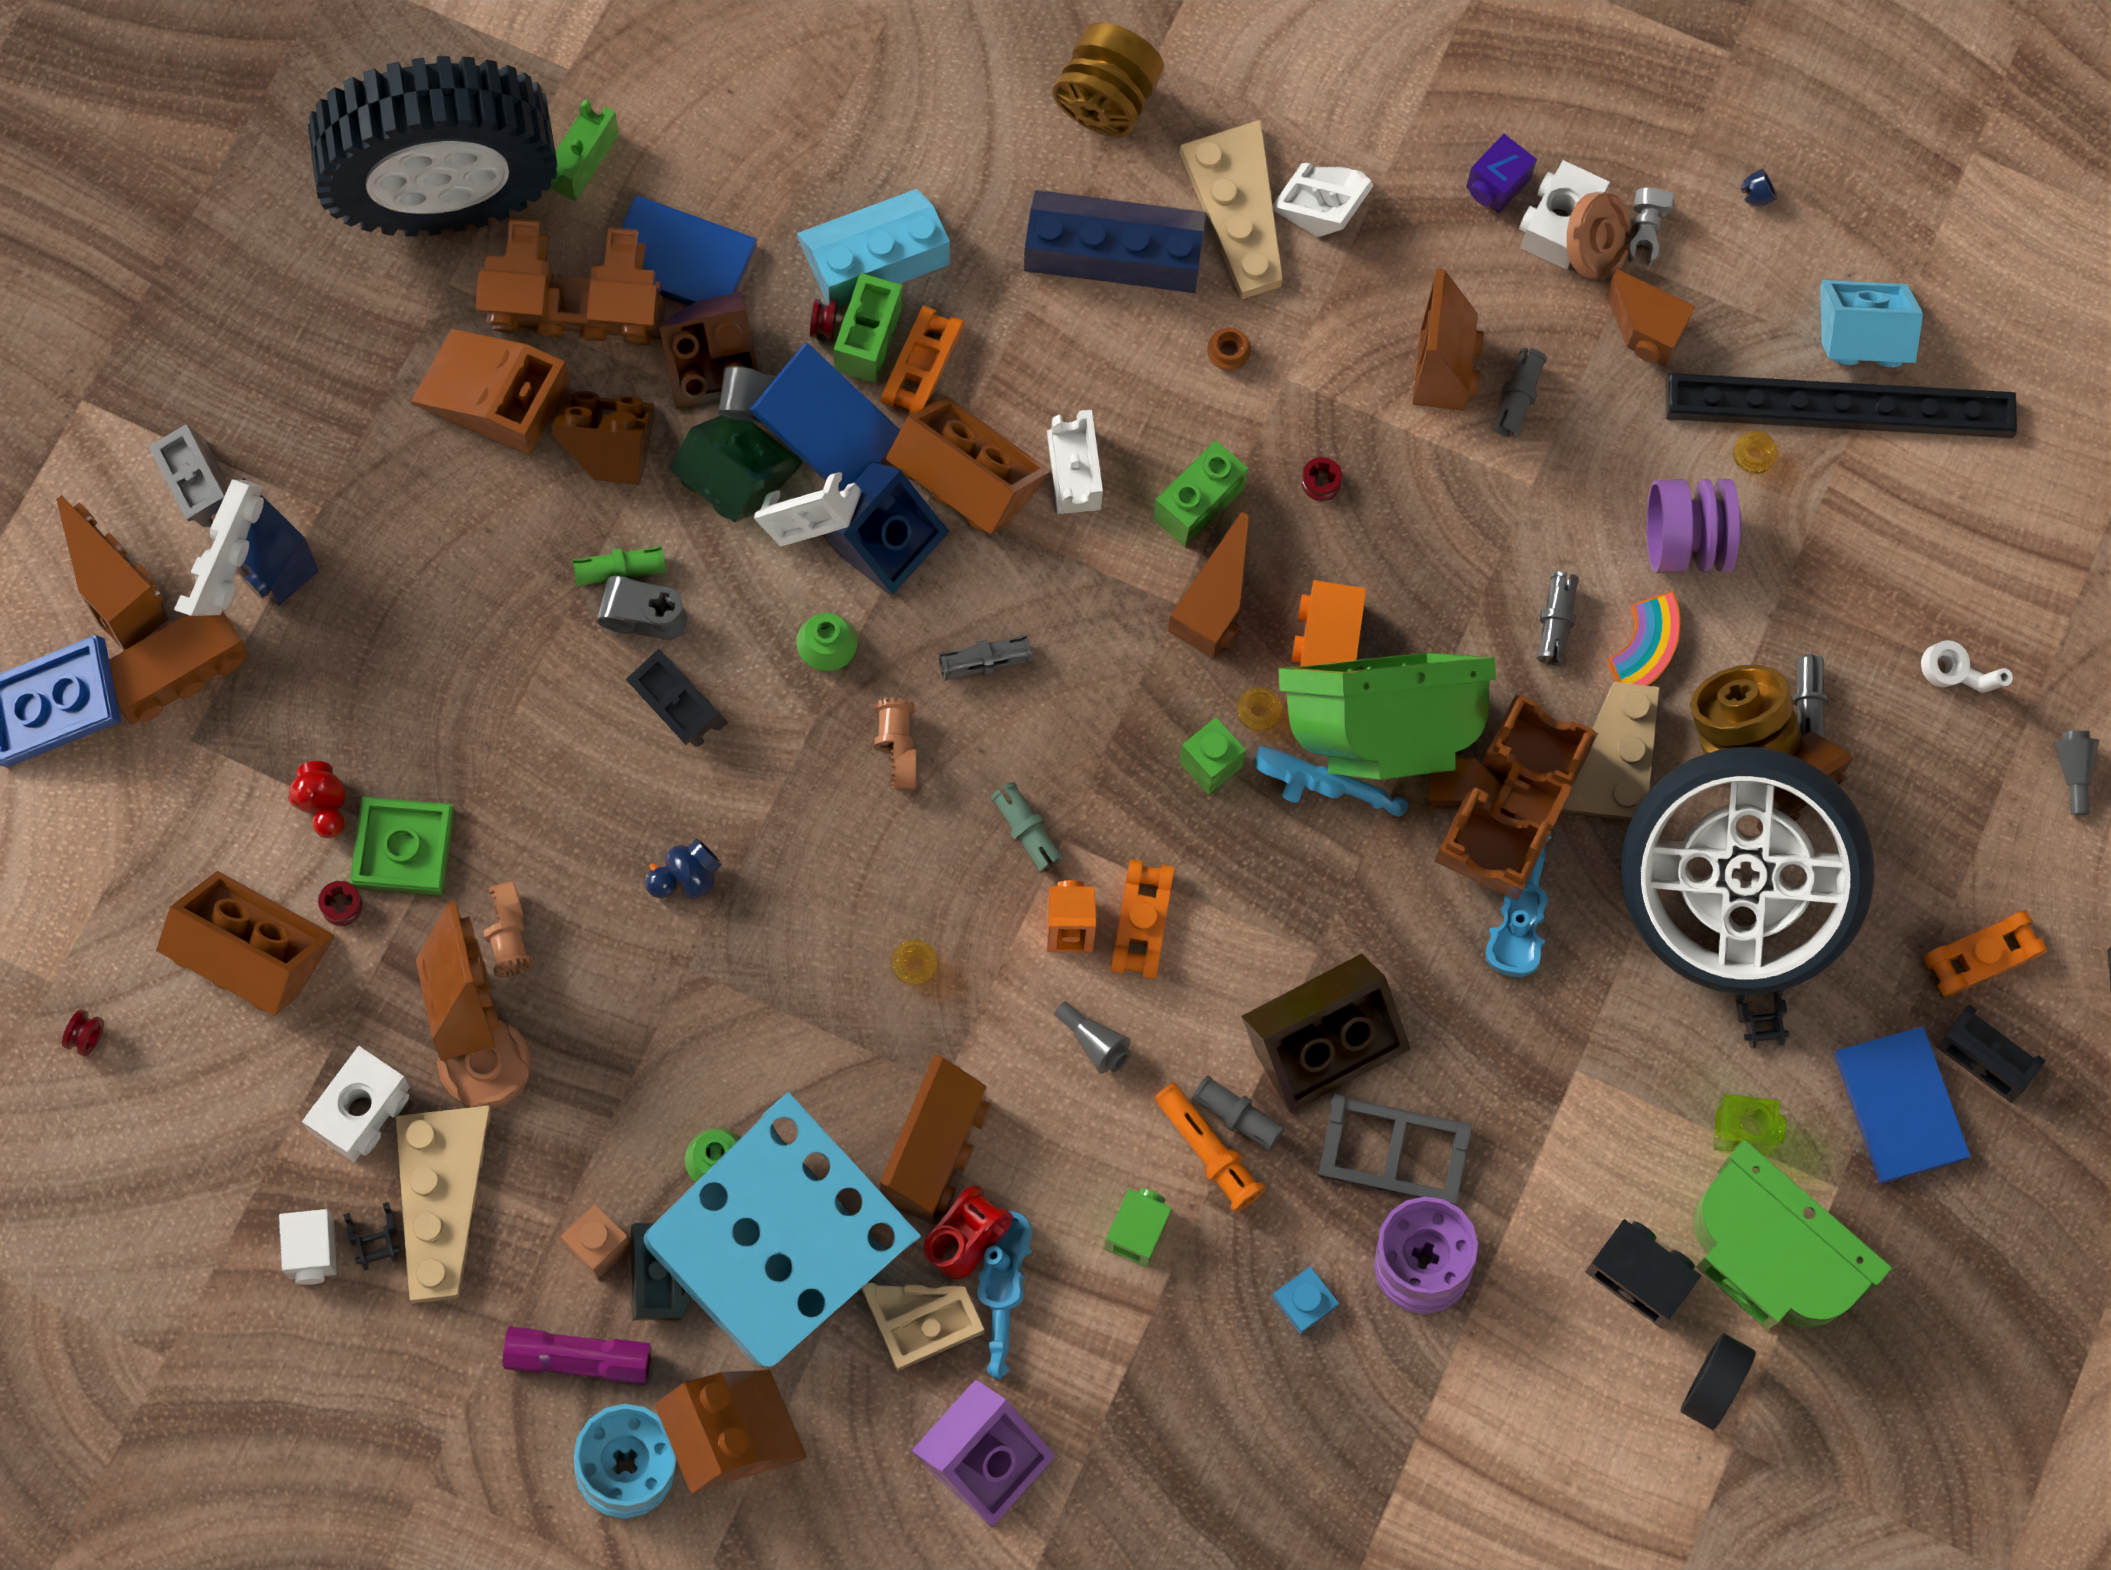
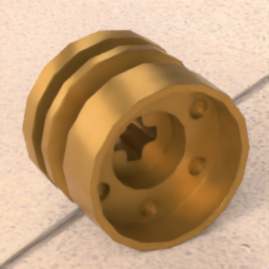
(1108, 79)

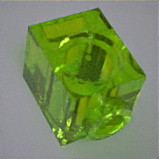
(1728, 1127)

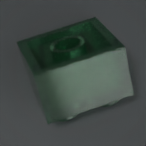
(733, 465)

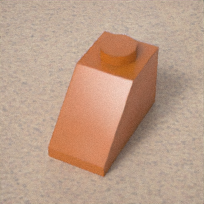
(1071, 917)

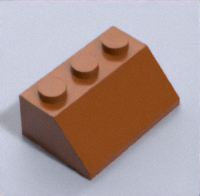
(966, 464)
(243, 942)
(935, 1141)

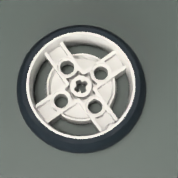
(1831, 877)

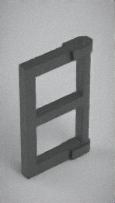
(1388, 1182)

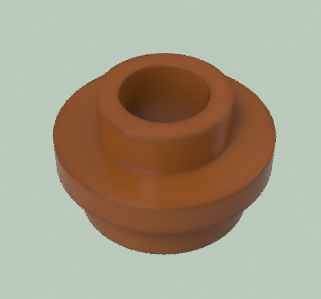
(1229, 338)

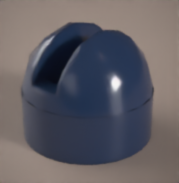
(1761, 189)

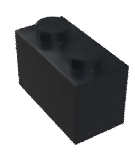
(1644, 1272)

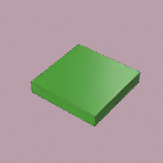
(402, 846)

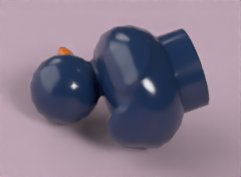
(689, 865)

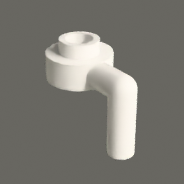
(1959, 670)

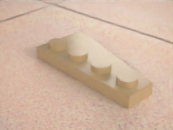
(1236, 195)
(438, 1189)

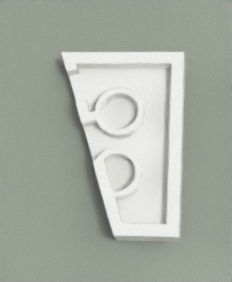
(217, 565)

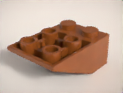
(494, 388)
(114, 590)
(456, 987)

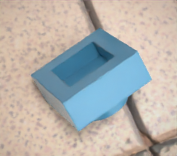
(1305, 1300)

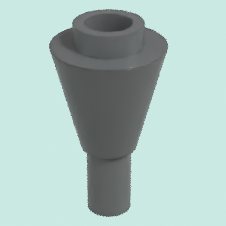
(2077, 759)
(1102, 1045)

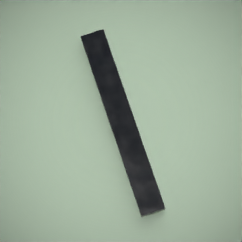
(1841, 405)

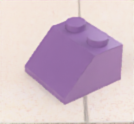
(984, 1452)

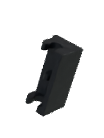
(675, 699)
(1989, 1055)

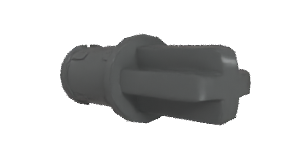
(1810, 694)

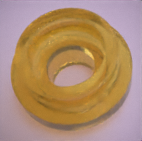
(1759, 441)
(1265, 698)
(910, 949)

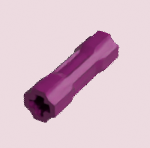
(540, 1352)

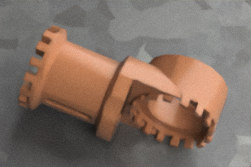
(895, 739)
(506, 935)

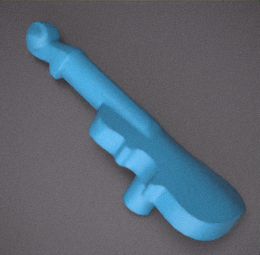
(1300, 773)
(1515, 945)
(1003, 1287)

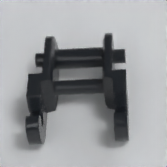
(1747, 1016)
(389, 1251)

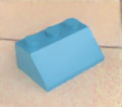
(885, 240)

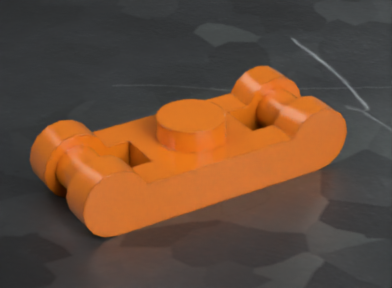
(922, 360)
(1142, 919)
(1985, 954)

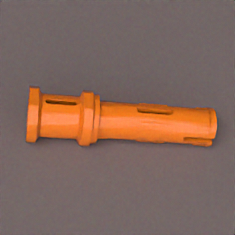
(1221, 1164)

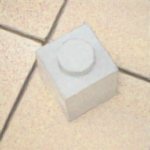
(308, 1246)

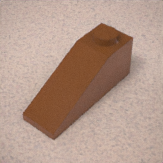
(1211, 605)

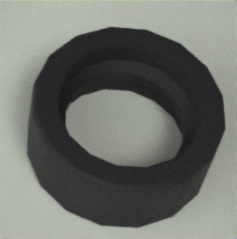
(1718, 1381)

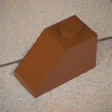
(1648, 317)

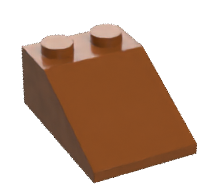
(1447, 348)
(728, 1428)

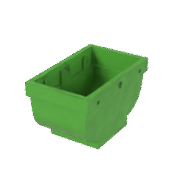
(1392, 714)
(1773, 1255)

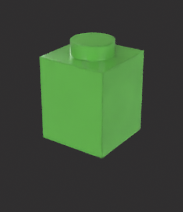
(1212, 756)
(1138, 1226)

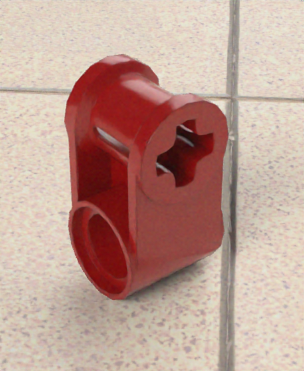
(967, 1229)

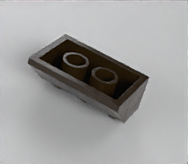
(1327, 1031)

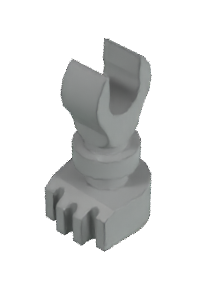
(1652, 206)

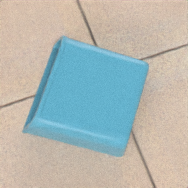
(771, 1241)

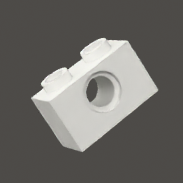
(1544, 229)
(359, 1078)

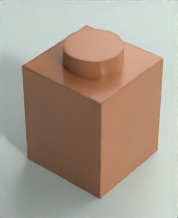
(596, 1241)

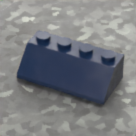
(1114, 241)

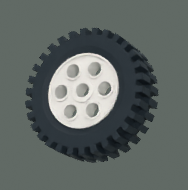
(432, 146)

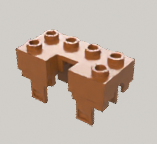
(614, 301)
(1541, 763)

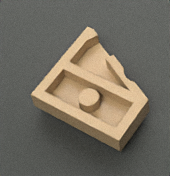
(921, 1320)

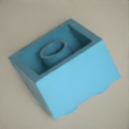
(1869, 322)

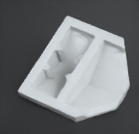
(1322, 198)

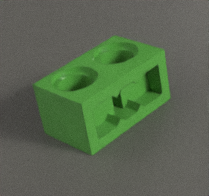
(868, 328)
(1200, 493)

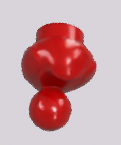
(319, 793)

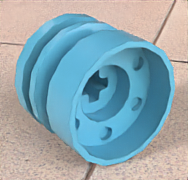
(624, 1433)

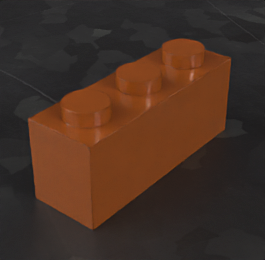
(174, 664)

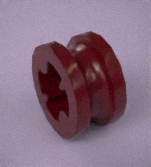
(823, 319)
(1317, 492)
(329, 912)
(82, 1032)

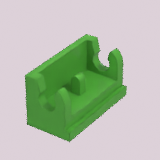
(584, 149)

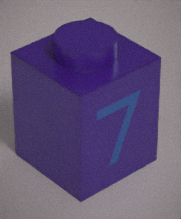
(1500, 173)

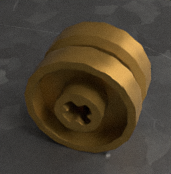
(1746, 710)

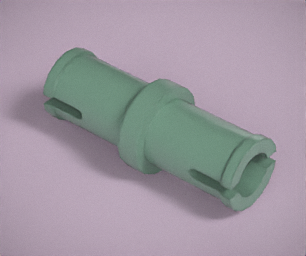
(1027, 827)

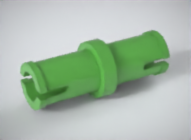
(619, 563)

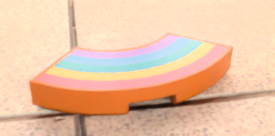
(1652, 642)

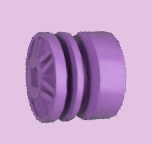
(1699, 525)
(1431, 1229)

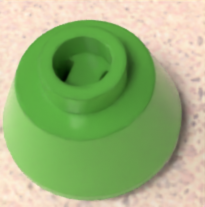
(827, 642)
(710, 1139)

